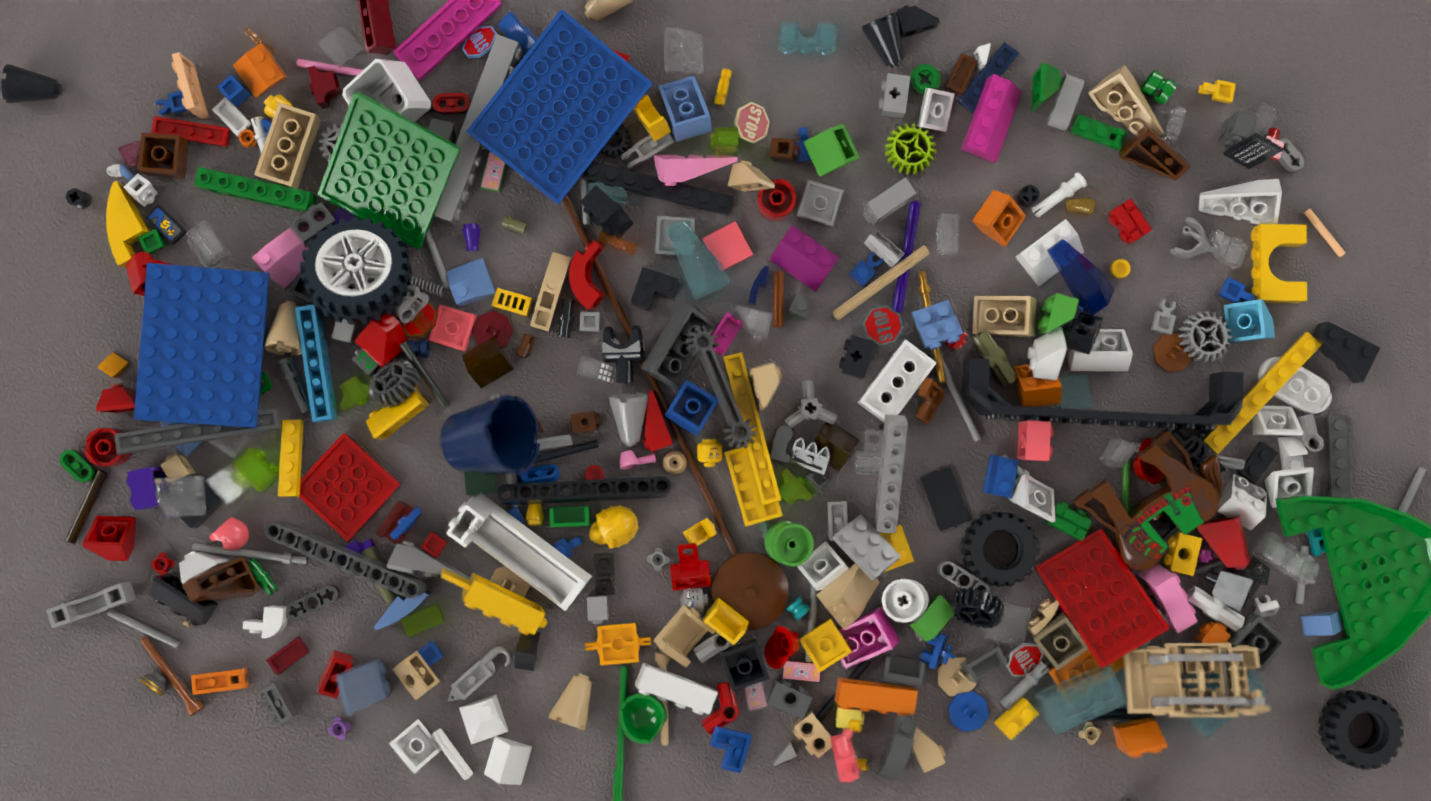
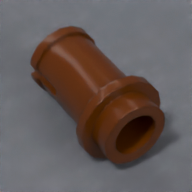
(525, 346)

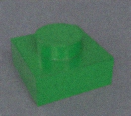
(151, 241)

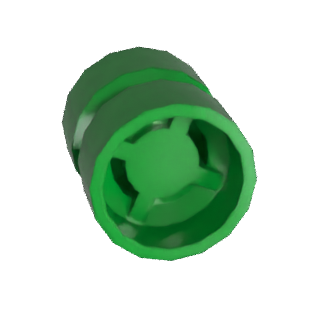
(1152, 85)

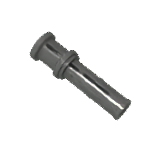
(291, 376)

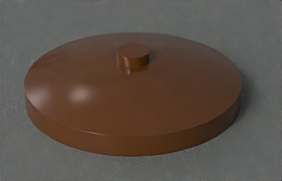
(752, 587)

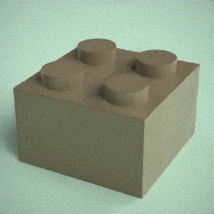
(1060, 641)

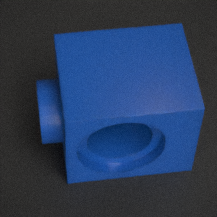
(234, 90)

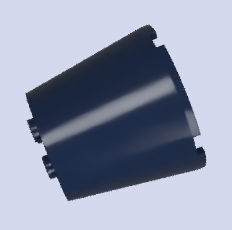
(492, 437)

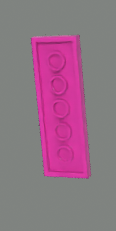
(443, 34)

